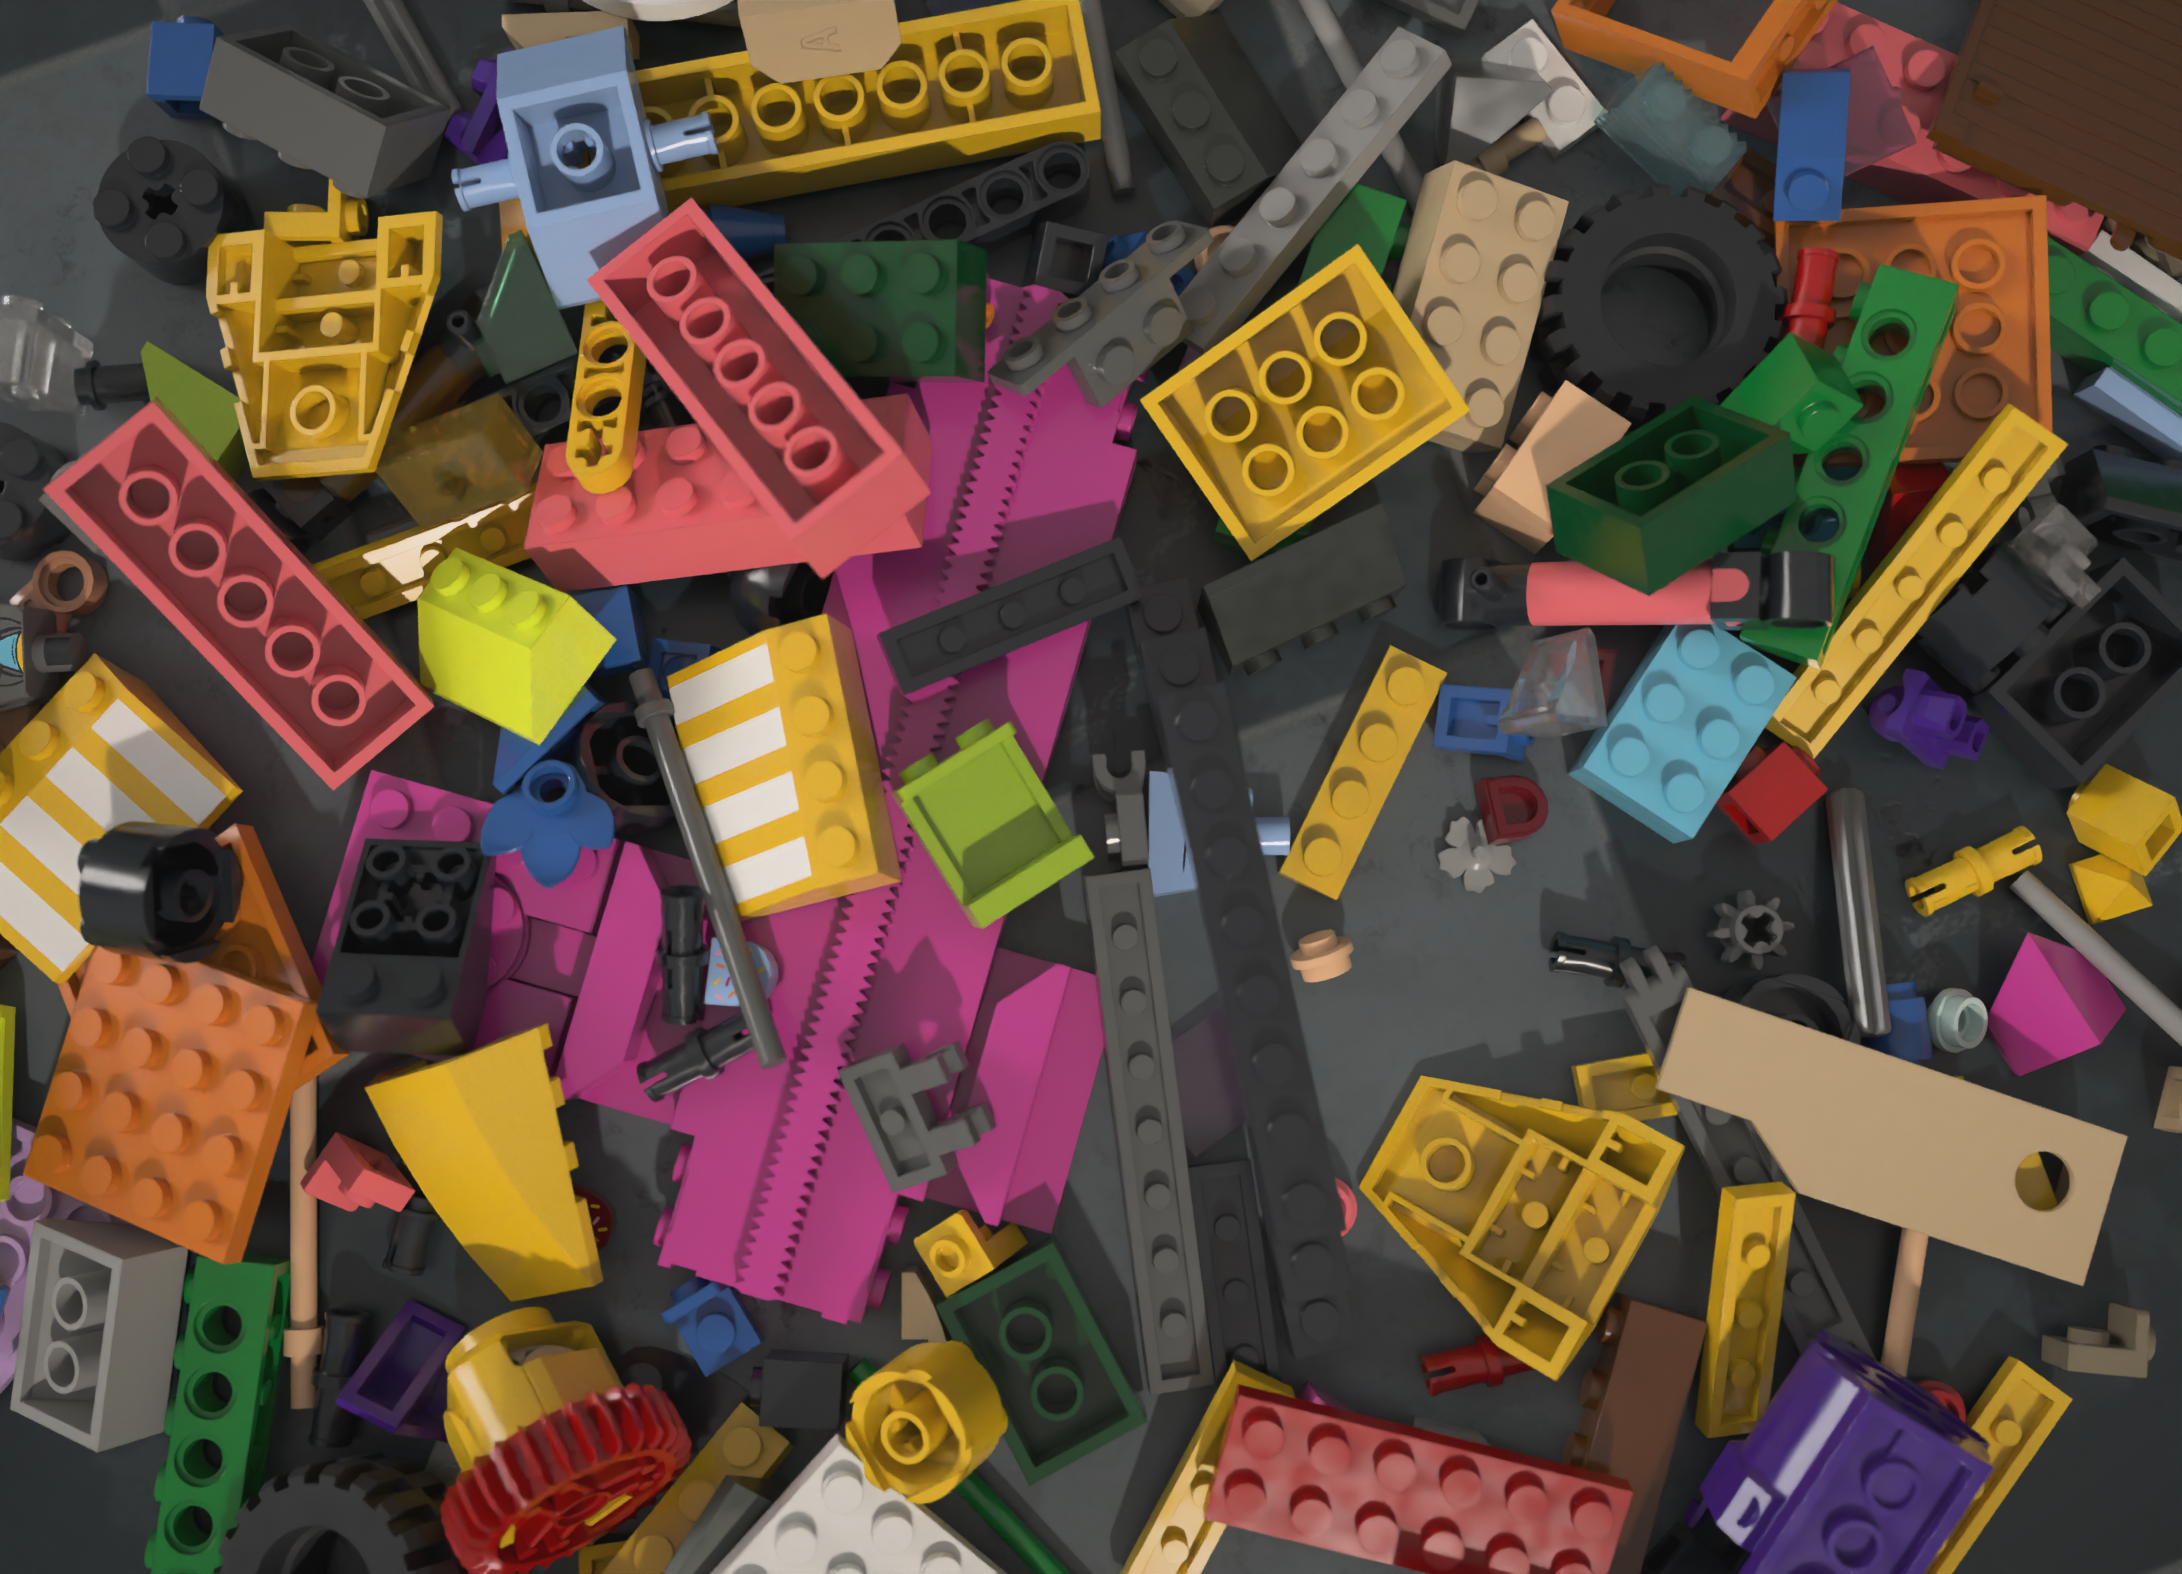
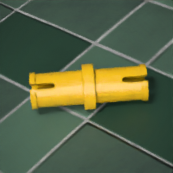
(1973, 871)

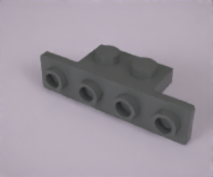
(1114, 325)

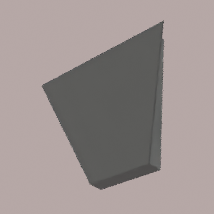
(1480, 104)

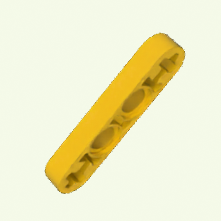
(594, 383)

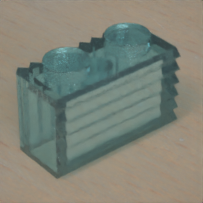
(1670, 132)

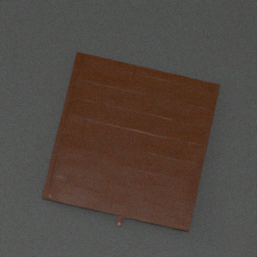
(2075, 108)

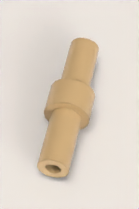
(1509, 146)

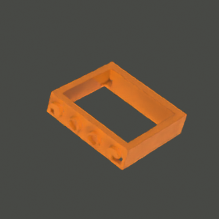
(1736, 85)

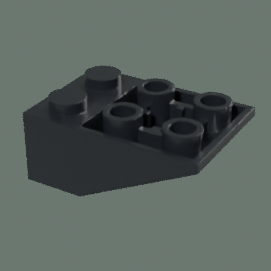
(412, 950)

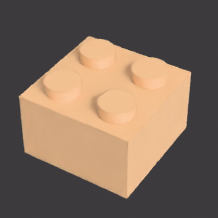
(1551, 441)

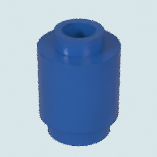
(1909, 1030)

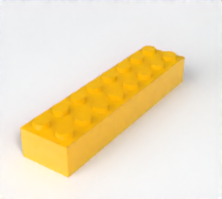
(947, 97)

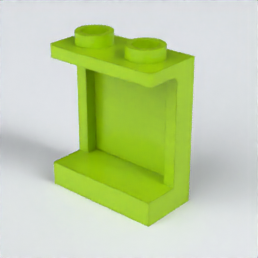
(988, 823)

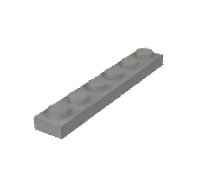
(1311, 186)

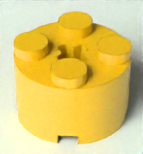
(925, 1421)

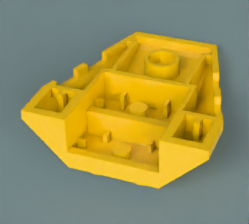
(322, 340)
(1522, 1207)

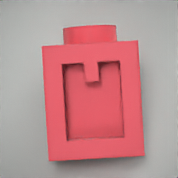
(356, 1175)

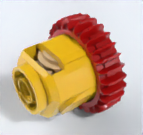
(548, 1443)

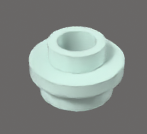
(1957, 1020)

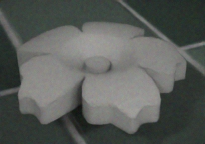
(1473, 856)

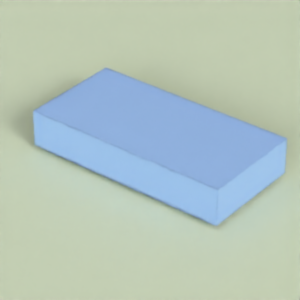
(2133, 412)

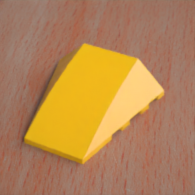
(494, 1161)

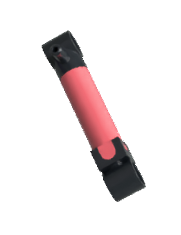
(1726, 591)

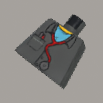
(34, 656)

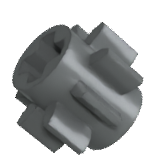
(1768, 929)

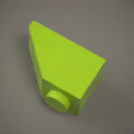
(199, 405)

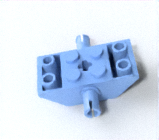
(553, 109)

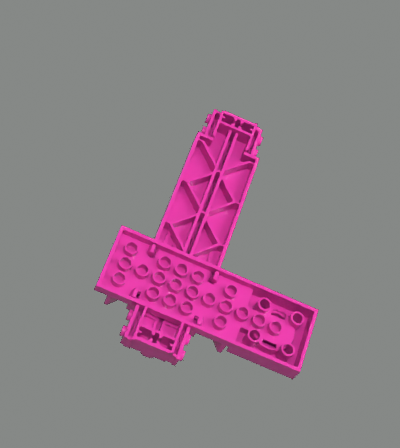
(779, 1167)

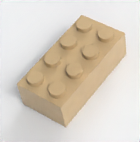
(1477, 287)

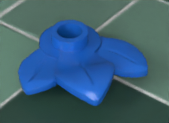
(548, 832)

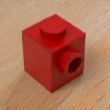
(1771, 791)

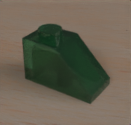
(520, 318)

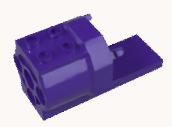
(1845, 1471)

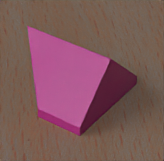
(2051, 1006)

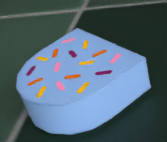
(719, 984)

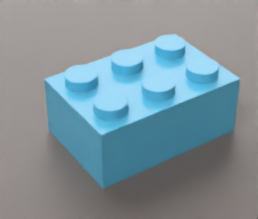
(1682, 727)

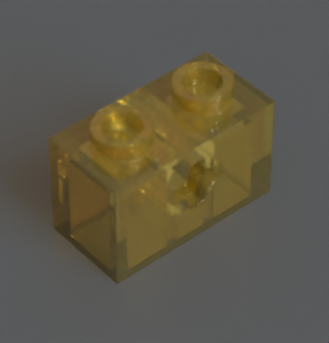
(460, 462)

